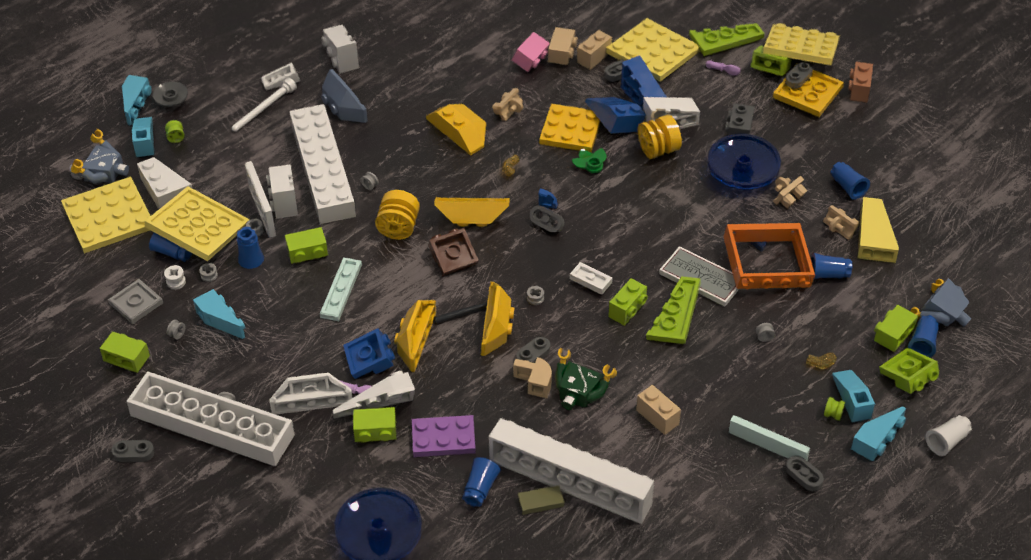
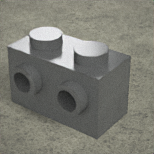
(740, 119)

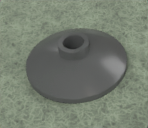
(170, 94)

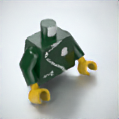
(580, 384)

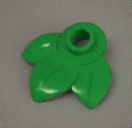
(589, 161)

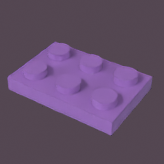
(443, 436)

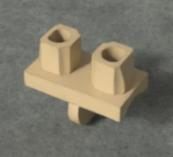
(510, 103)
(786, 189)
(840, 222)

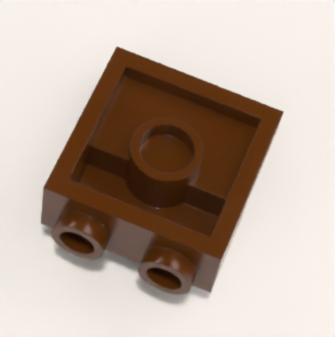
(452, 251)

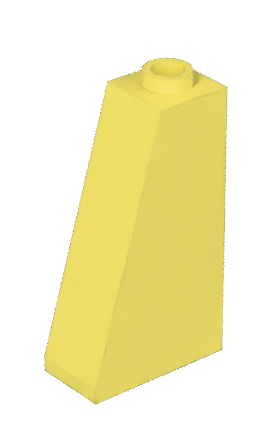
(875, 233)

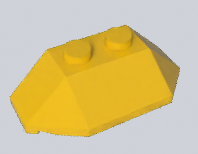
(460, 126)
(471, 210)
(496, 319)
(415, 331)

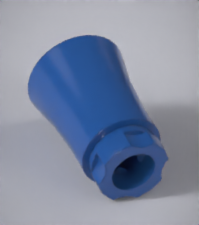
(850, 180)
(164, 246)
(249, 250)
(831, 266)
(925, 336)
(480, 481)

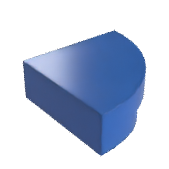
(547, 199)

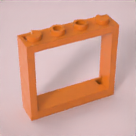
(769, 233)

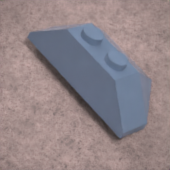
(342, 99)

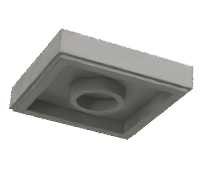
(135, 301)

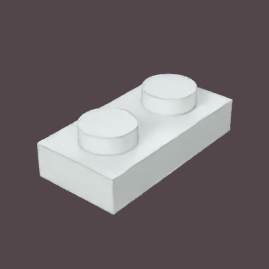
(591, 278)

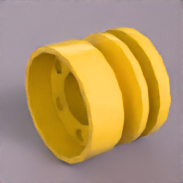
(659, 136)
(397, 214)

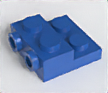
(369, 353)

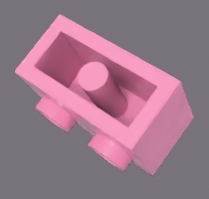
(531, 52)

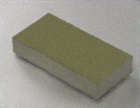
(540, 499)

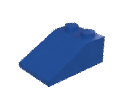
(617, 114)

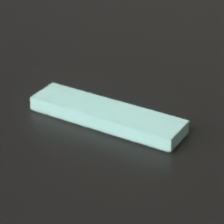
(340, 289)
(767, 438)

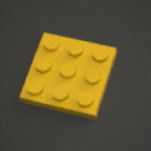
(813, 95)
(570, 128)

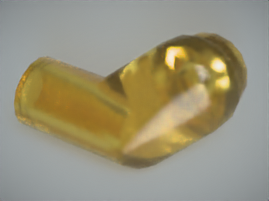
(508, 164)
(823, 361)

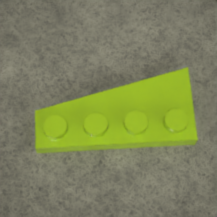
(725, 38)
(676, 313)

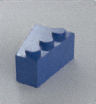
(638, 81)

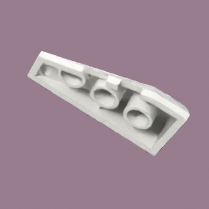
(390, 391)

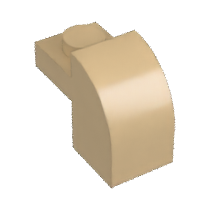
(538, 376)

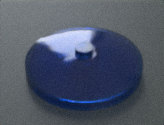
(744, 161)
(378, 525)

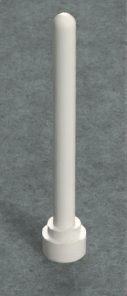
(287, 86)

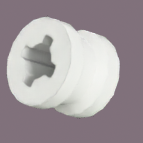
(174, 277)

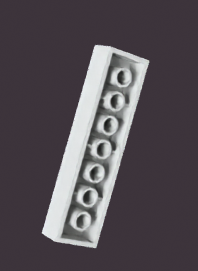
(322, 164)
(211, 418)
(573, 470)

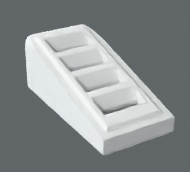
(279, 76)

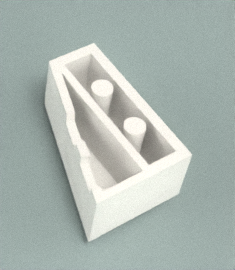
(340, 48)
(681, 109)
(161, 181)
(282, 191)

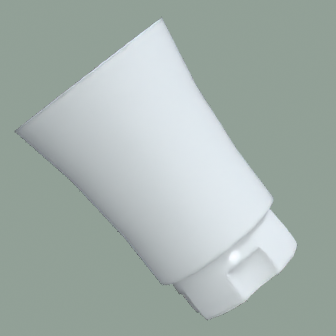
(947, 435)

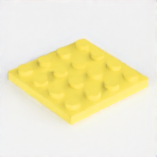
(801, 44)
(658, 47)
(106, 214)
(196, 223)

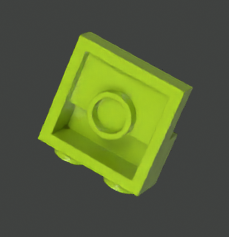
(910, 370)

